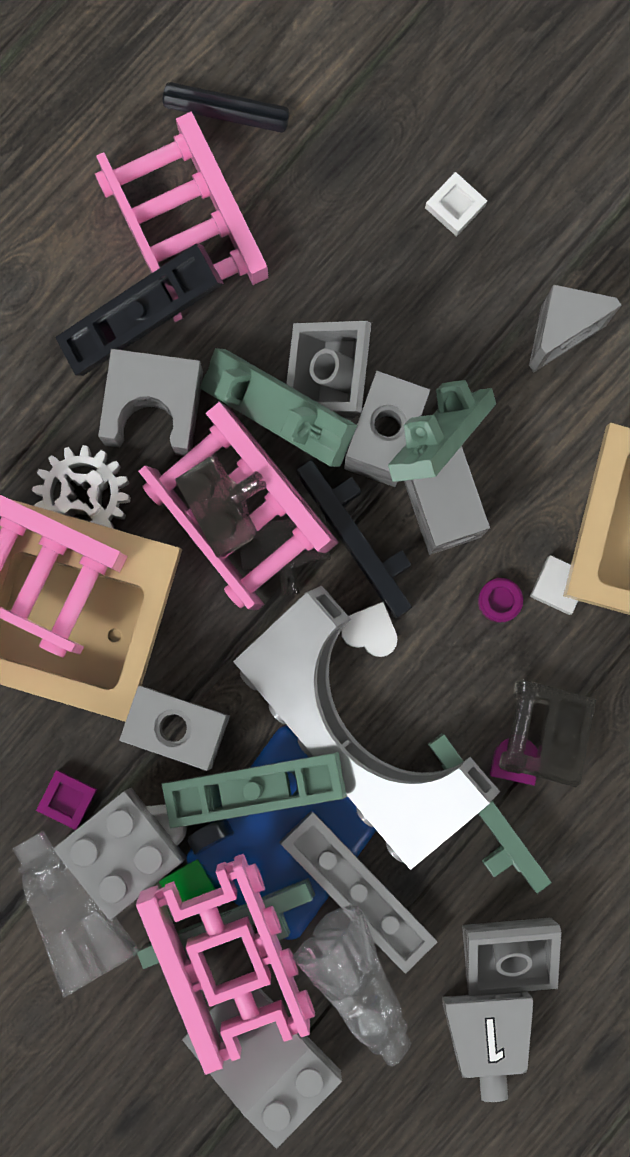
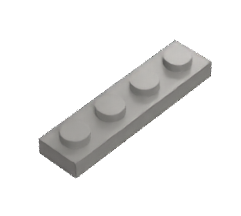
(353, 884)

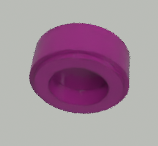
(500, 600)

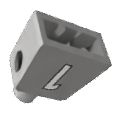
(490, 1038)

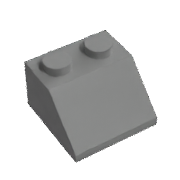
(330, 364)

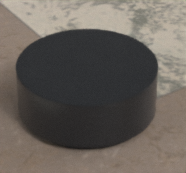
(210, 835)

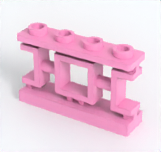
(191, 975)

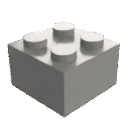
(119, 853)

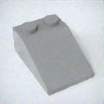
(273, 1080)

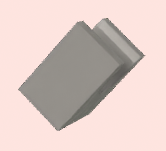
(151, 381)
(369, 450)
(448, 506)
(202, 735)

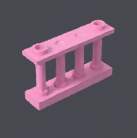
(205, 183)
(280, 500)
(54, 541)

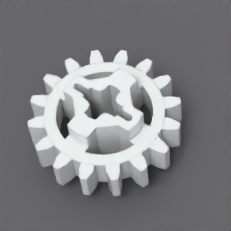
(97, 480)

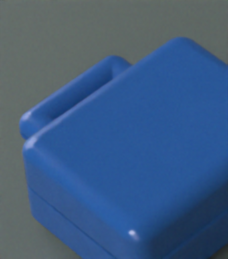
(260, 837)

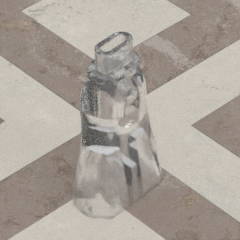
(72, 926)
(350, 975)

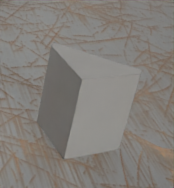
(567, 320)
(512, 956)

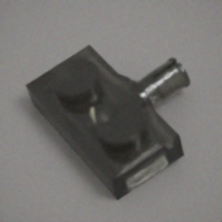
(220, 504)
(269, 540)

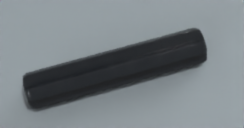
(225, 107)

